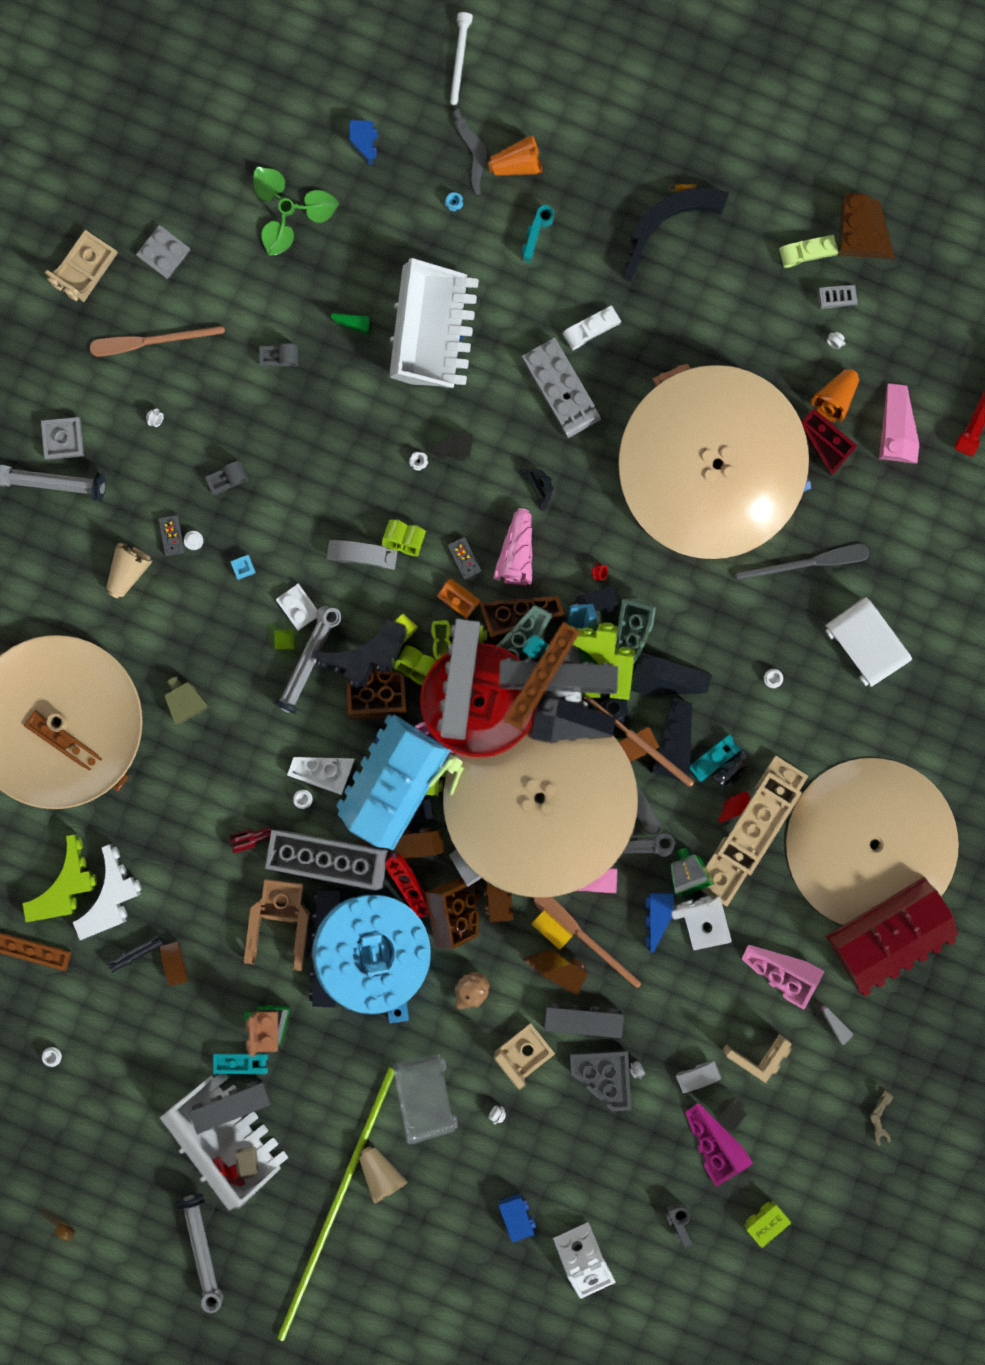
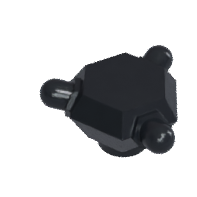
(614, 706)

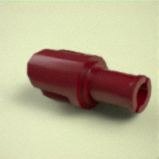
(248, 839)

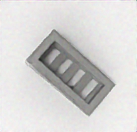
(823, 304)
(841, 1032)

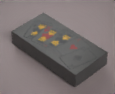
(171, 535)
(464, 558)

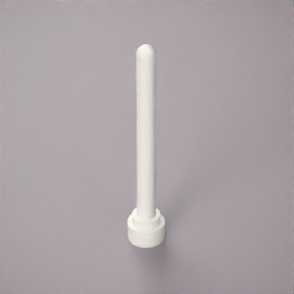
(464, 20)

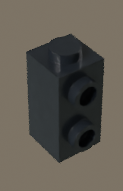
(601, 599)

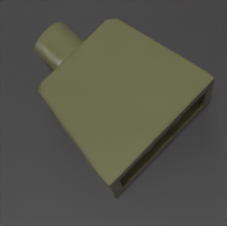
(184, 701)

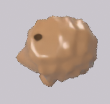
(471, 990)

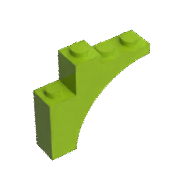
(602, 647)
(59, 897)

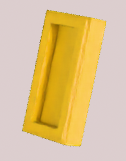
(552, 929)

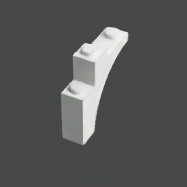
(116, 889)

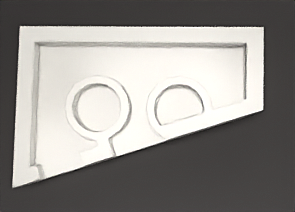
(322, 772)

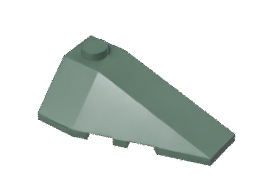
(533, 623)
(635, 624)

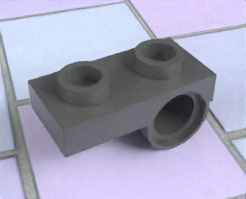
(278, 355)
(227, 477)
(679, 1223)

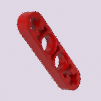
(405, 886)

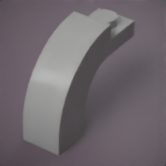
(361, 553)

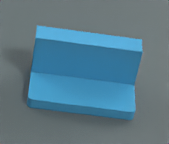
(582, 616)

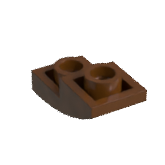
(173, 964)

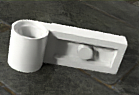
(591, 327)

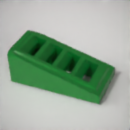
(354, 322)

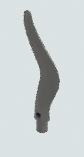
(476, 146)

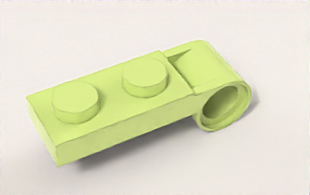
(808, 250)

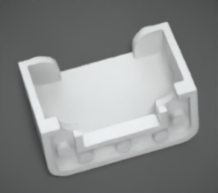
(868, 642)

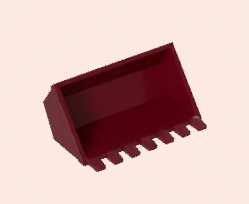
(893, 935)

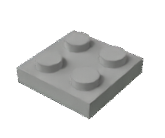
(163, 252)
(62, 438)

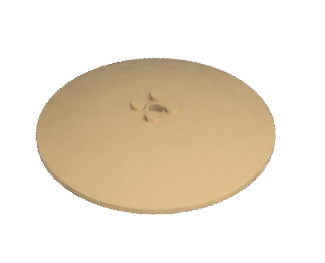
(671, 453)
(551, 844)

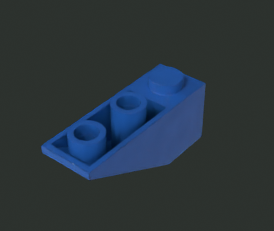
(660, 909)

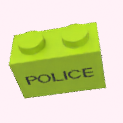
(767, 1223)

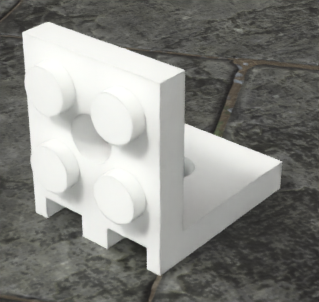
(703, 911)
(586, 1267)

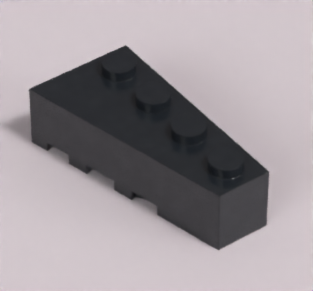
(675, 739)

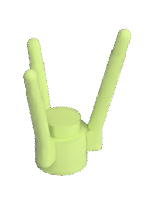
(450, 764)

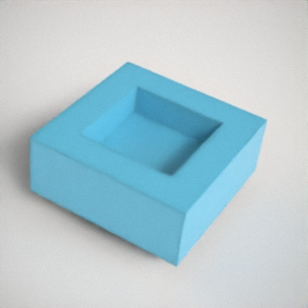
(243, 567)

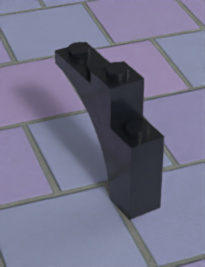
(358, 663)

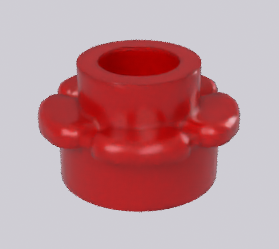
(599, 572)

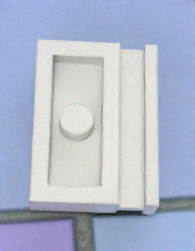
(298, 607)

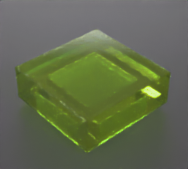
(284, 639)

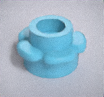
(451, 197)

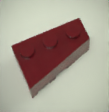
(828, 441)

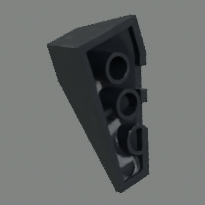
(665, 677)
(563, 720)

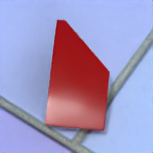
(734, 806)
(229, 1173)

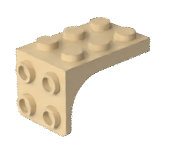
(82, 267)

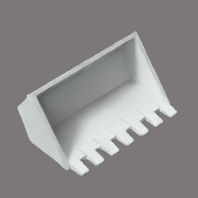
(430, 325)
(222, 1142)

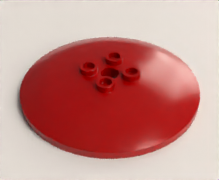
(485, 730)

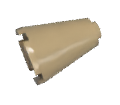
(126, 569)
(380, 1174)

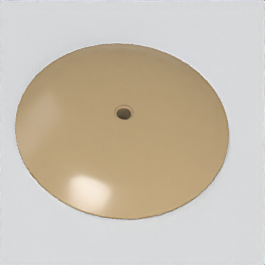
(95, 706)
(849, 809)

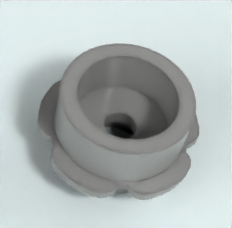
(637, 1070)

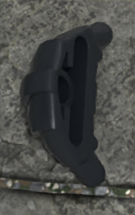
(541, 485)
(731, 772)

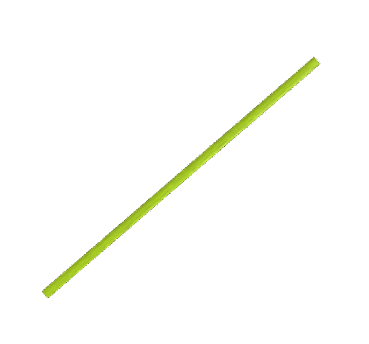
(336, 1204)

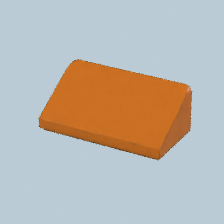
(458, 598)

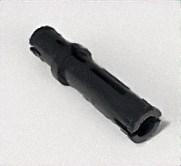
(135, 953)

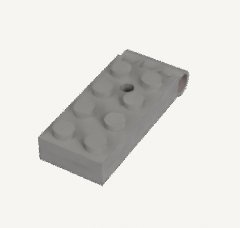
(554, 380)

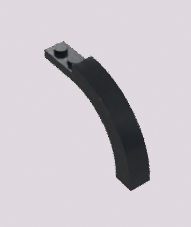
(683, 201)

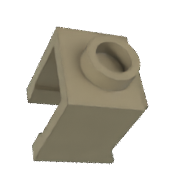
(247, 1162)

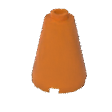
(517, 159)
(836, 396)

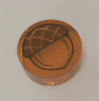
(64, 1231)

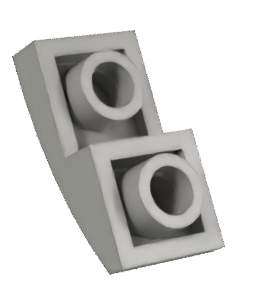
(464, 869)
(699, 1077)

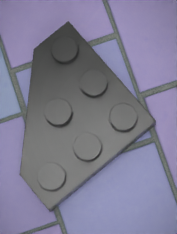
(604, 1076)

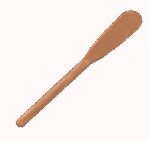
(117, 345)
(645, 746)
(569, 923)

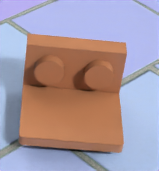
(263, 1032)

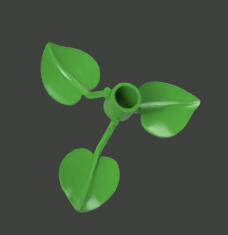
(277, 237)

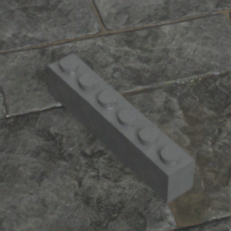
(568, 678)

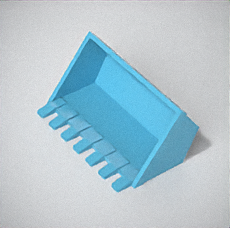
(391, 783)

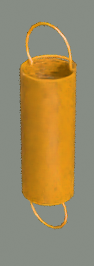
(684, 187)

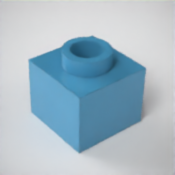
(403, 1017)

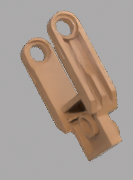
(283, 903)

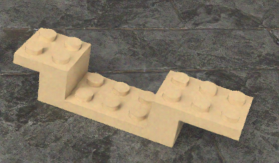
(755, 829)

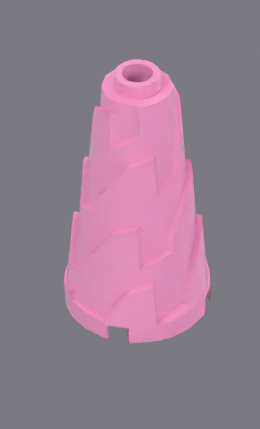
(516, 552)

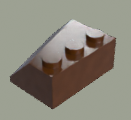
(863, 228)
(380, 697)
(453, 913)
(559, 969)

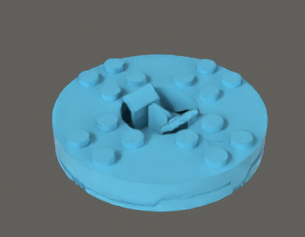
(371, 953)

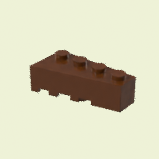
(503, 616)
(415, 844)
(499, 903)

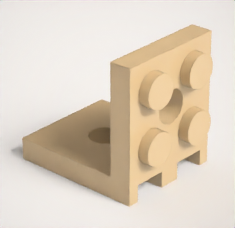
(770, 1062)
(516, 1063)

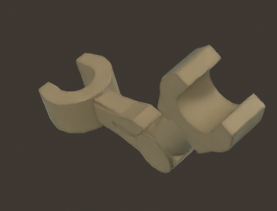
(879, 1131)

